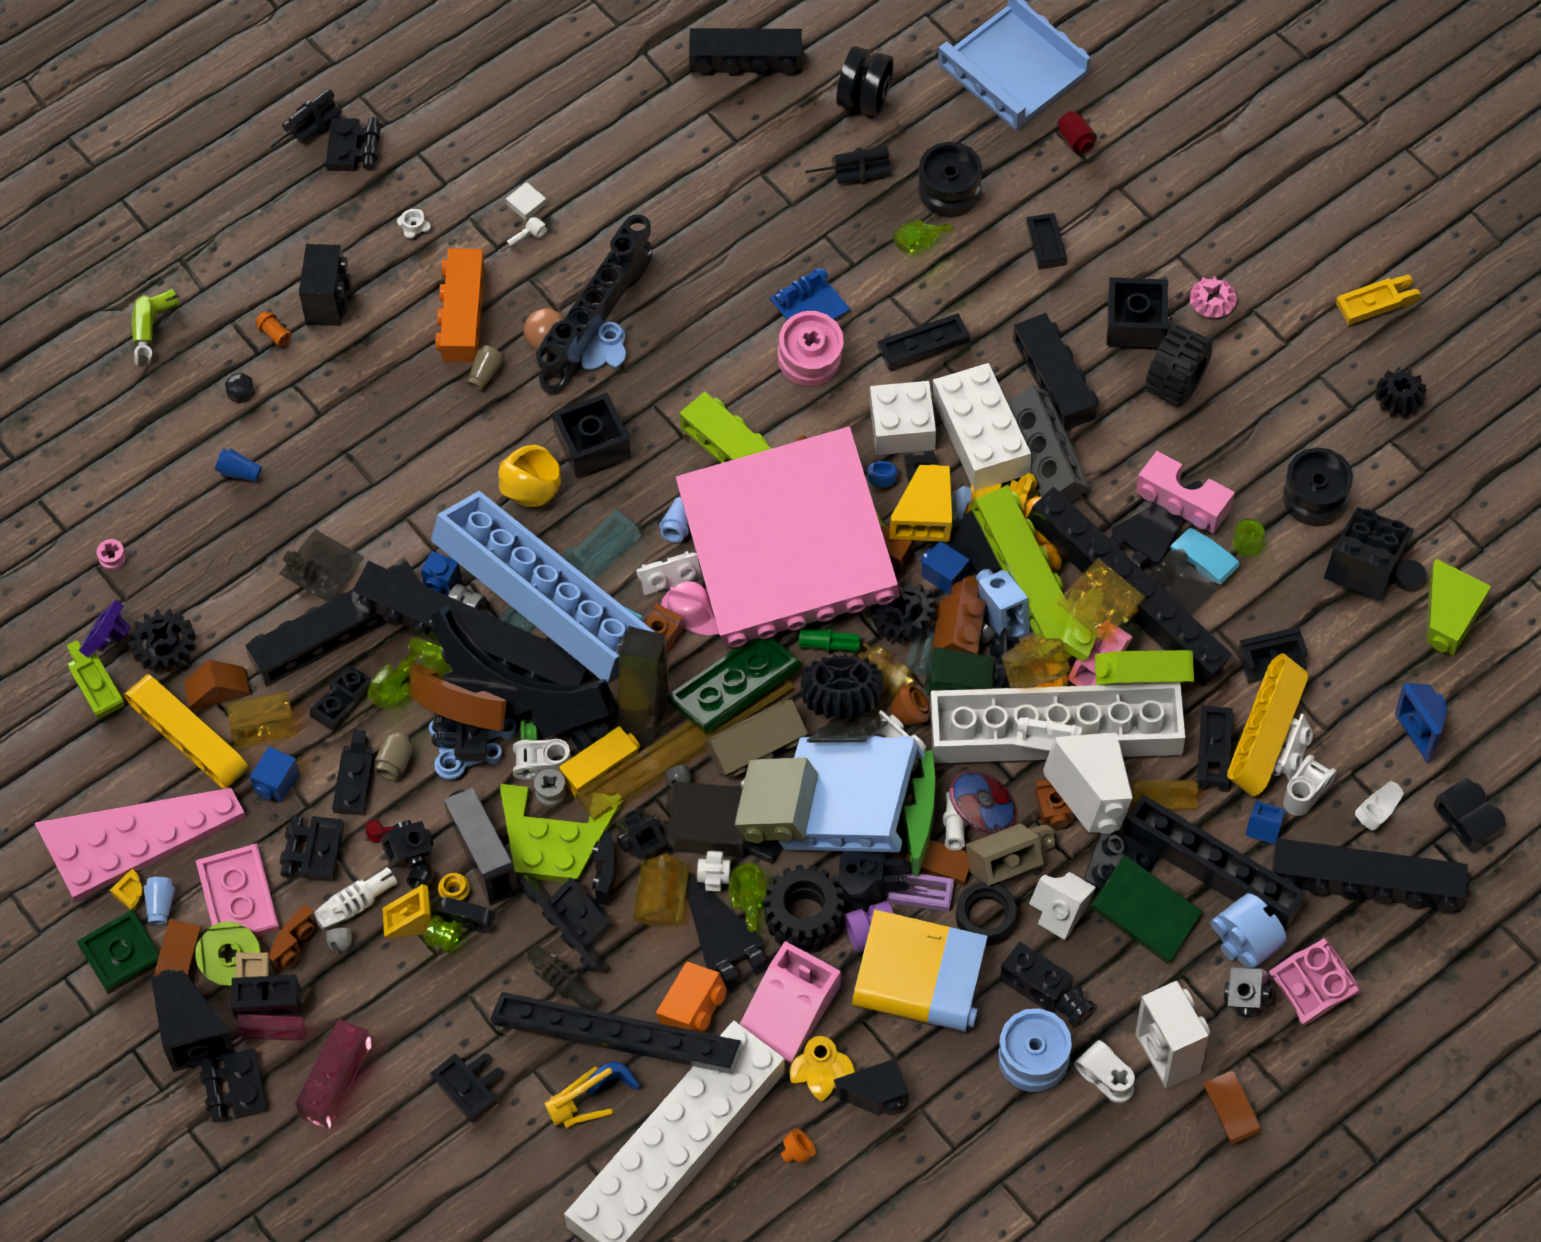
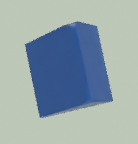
(1265, 822)

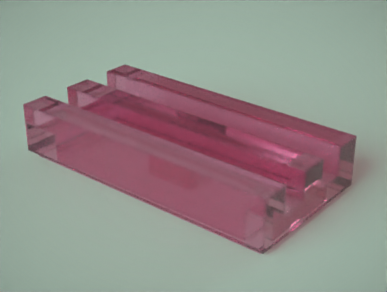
(271, 1027)

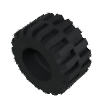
(1179, 365)
(804, 885)

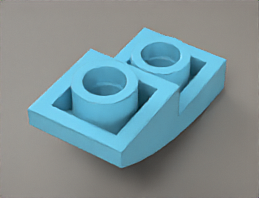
(1206, 555)

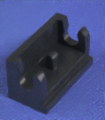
(1259, 651)

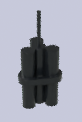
(311, 117)
(859, 165)

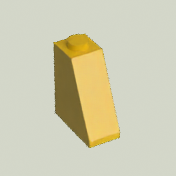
(925, 507)

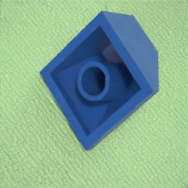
(1422, 716)

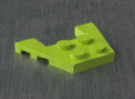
(548, 846)

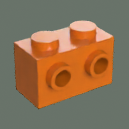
(692, 998)

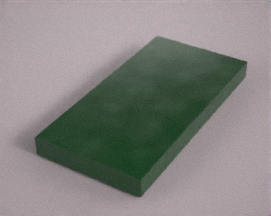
(733, 683)

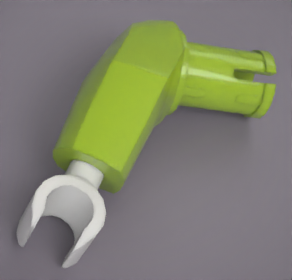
(143, 317)

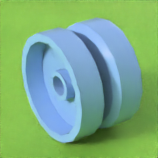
(1034, 1050)

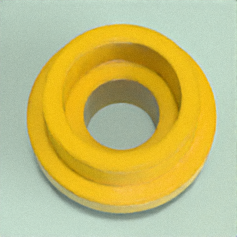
(452, 880)

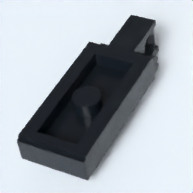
(354, 776)

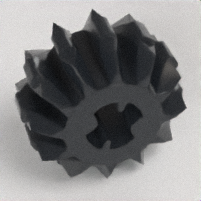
(1400, 392)

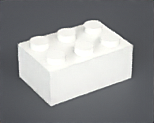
(1172, 1033)

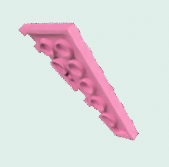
(107, 844)

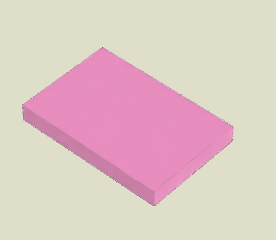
(238, 889)

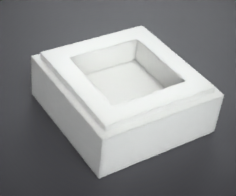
(526, 201)

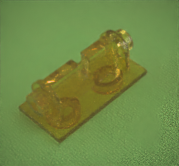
(894, 676)
(1168, 793)

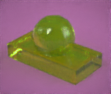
(431, 654)

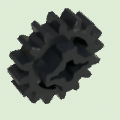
(919, 612)
(162, 640)

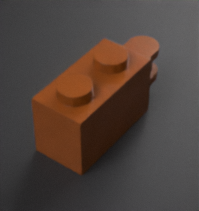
(960, 618)

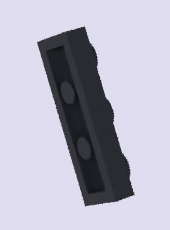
(923, 341)

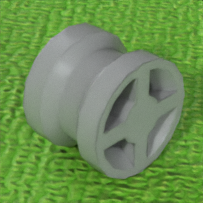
(550, 795)

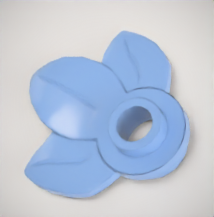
(605, 350)

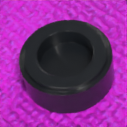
(1410, 575)

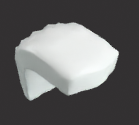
(1379, 805)

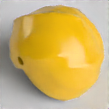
(530, 476)

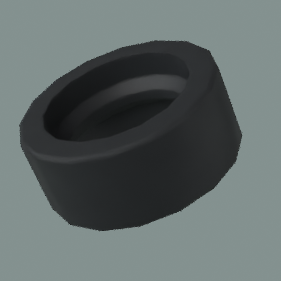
(994, 892)

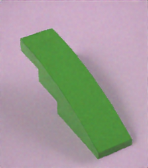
(919, 816)

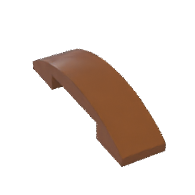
(455, 702)

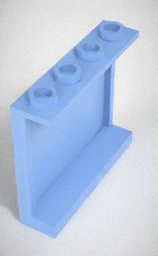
(1016, 63)
(857, 793)

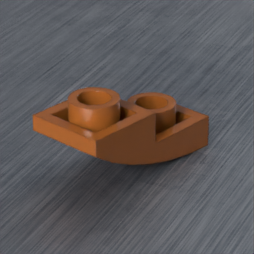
(178, 946)
(286, 948)
(1232, 1107)

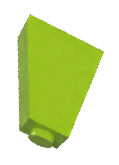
(1452, 606)
(1144, 667)

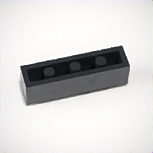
(745, 50)
(1055, 371)

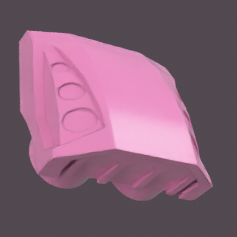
(1315, 981)

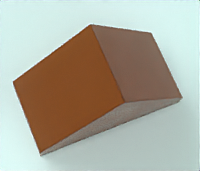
(215, 684)

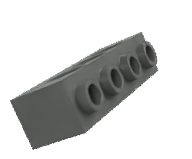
(1050, 448)

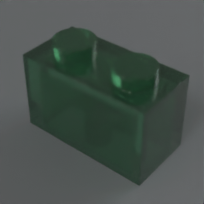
(957, 671)

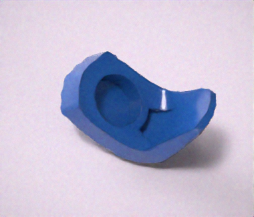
(619, 1071)

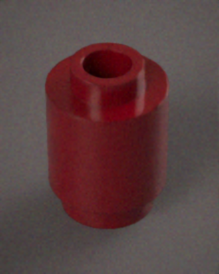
(1076, 132)

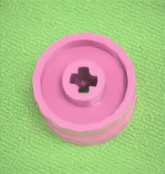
(810, 348)

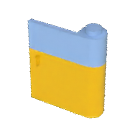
(920, 971)

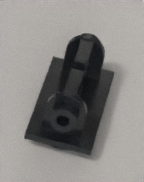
(997, 649)

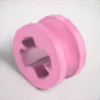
(111, 545)

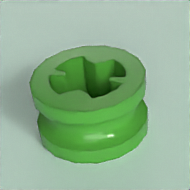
(528, 731)

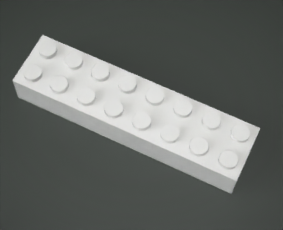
(984, 722)
(674, 1145)

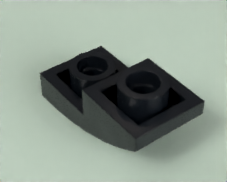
(342, 698)
(605, 866)

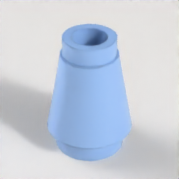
(675, 523)
(158, 899)

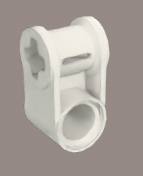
(538, 756)
(1310, 781)
(1103, 1068)

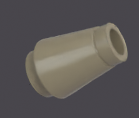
(484, 367)

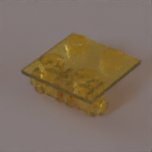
(1101, 600)

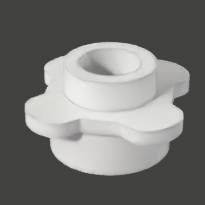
(410, 217)

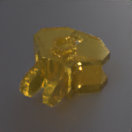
(1035, 662)

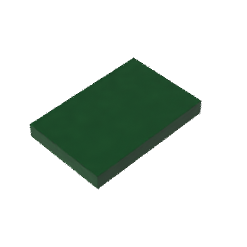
(1145, 909)

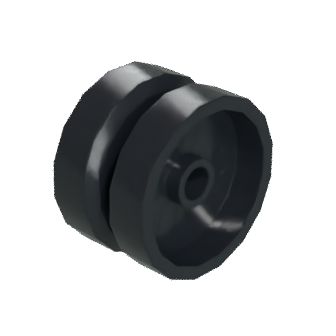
(864, 81)
(950, 178)
(1317, 486)

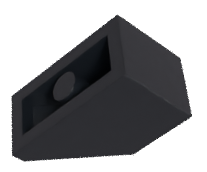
(874, 1089)

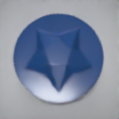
(882, 474)

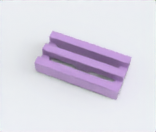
(923, 902)

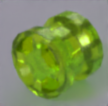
(1250, 544)
(443, 933)

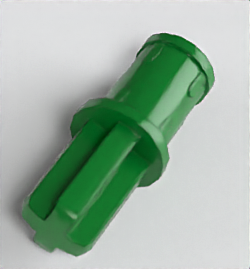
(828, 640)

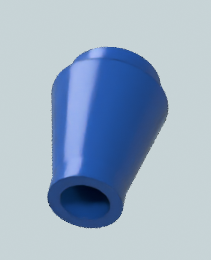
(235, 465)

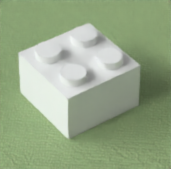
(902, 417)

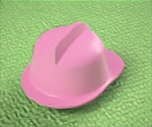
(694, 606)

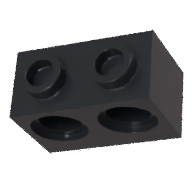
(1035, 977)
(266, 996)

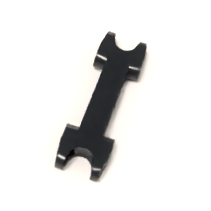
(566, 339)

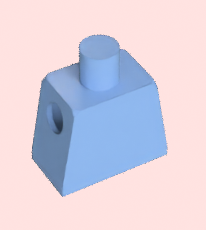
(1000, 595)

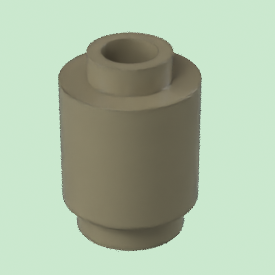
(393, 756)

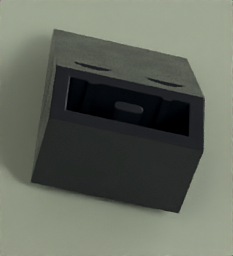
(1368, 553)

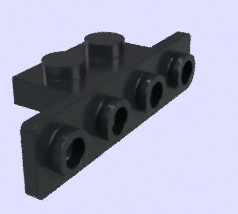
(575, 915)

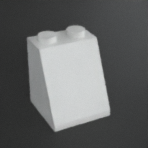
(1091, 779)

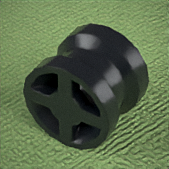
(1076, 1007)

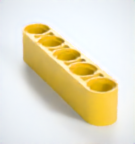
(1267, 725)
(186, 731)

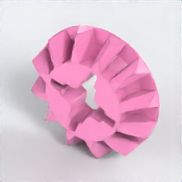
(1216, 307)

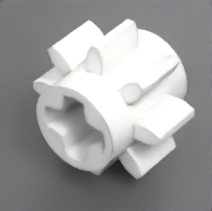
(713, 871)

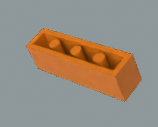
(461, 305)

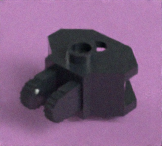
(870, 877)

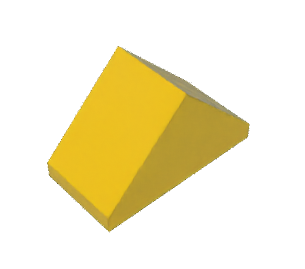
(408, 914)

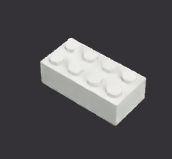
(981, 427)

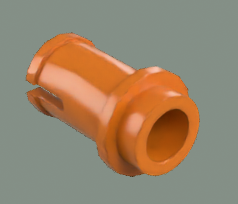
(268, 323)

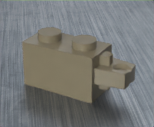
(1009, 852)

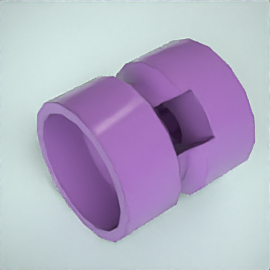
(859, 923)

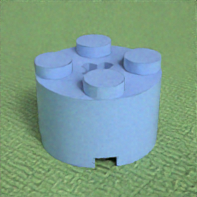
(1248, 931)

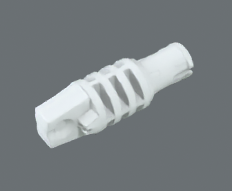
(353, 899)

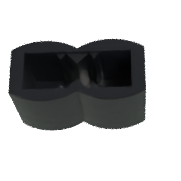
(1469, 814)

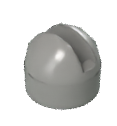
(339, 939)

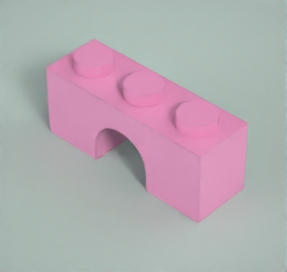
(1202, 506)

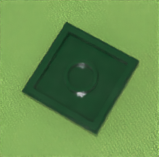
(119, 951)

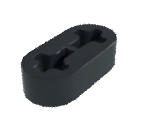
(467, 914)

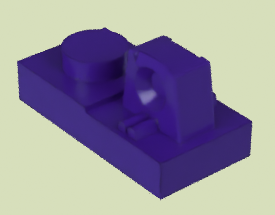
(106, 627)

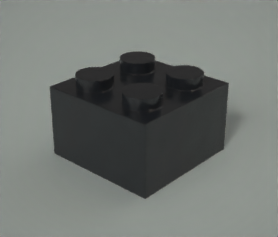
(324, 285)
(1137, 312)
(591, 434)

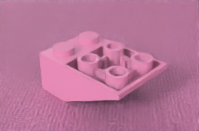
(791, 1000)

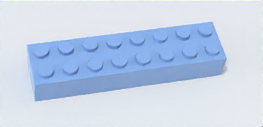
(536, 582)

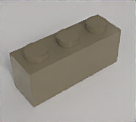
(756, 738)

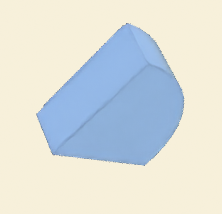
(959, 502)

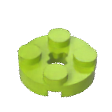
(214, 942)

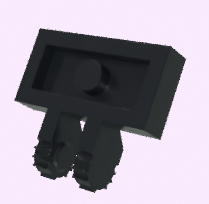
(468, 740)
(463, 1086)

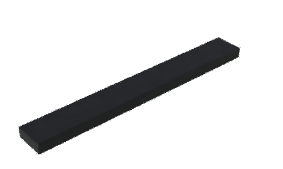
(617, 1032)

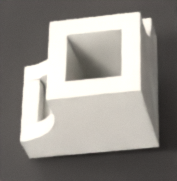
(1061, 902)

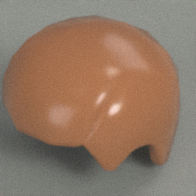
(539, 324)

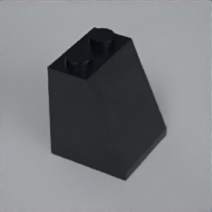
(187, 1022)

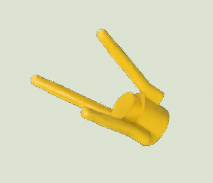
(562, 1106)

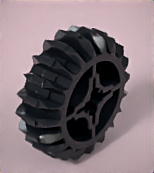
(842, 686)

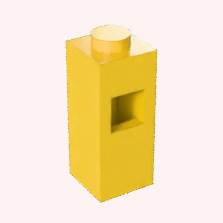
(598, 759)

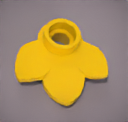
(820, 1071)

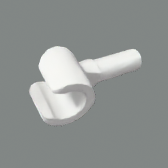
(533, 226)

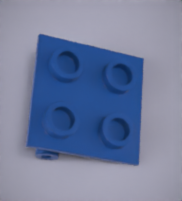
(810, 294)

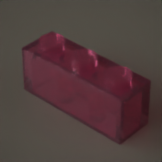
(333, 1073)

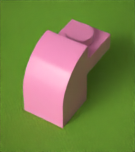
(1084, 672)

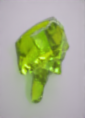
(917, 235)
(386, 686)
(749, 887)

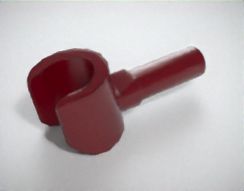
(376, 831)

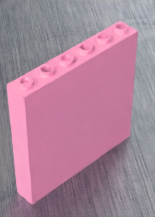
(787, 537)

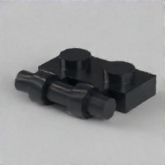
(344, 140)
(321, 848)
(244, 1086)

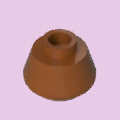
(910, 706)

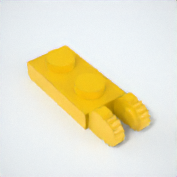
(1377, 299)

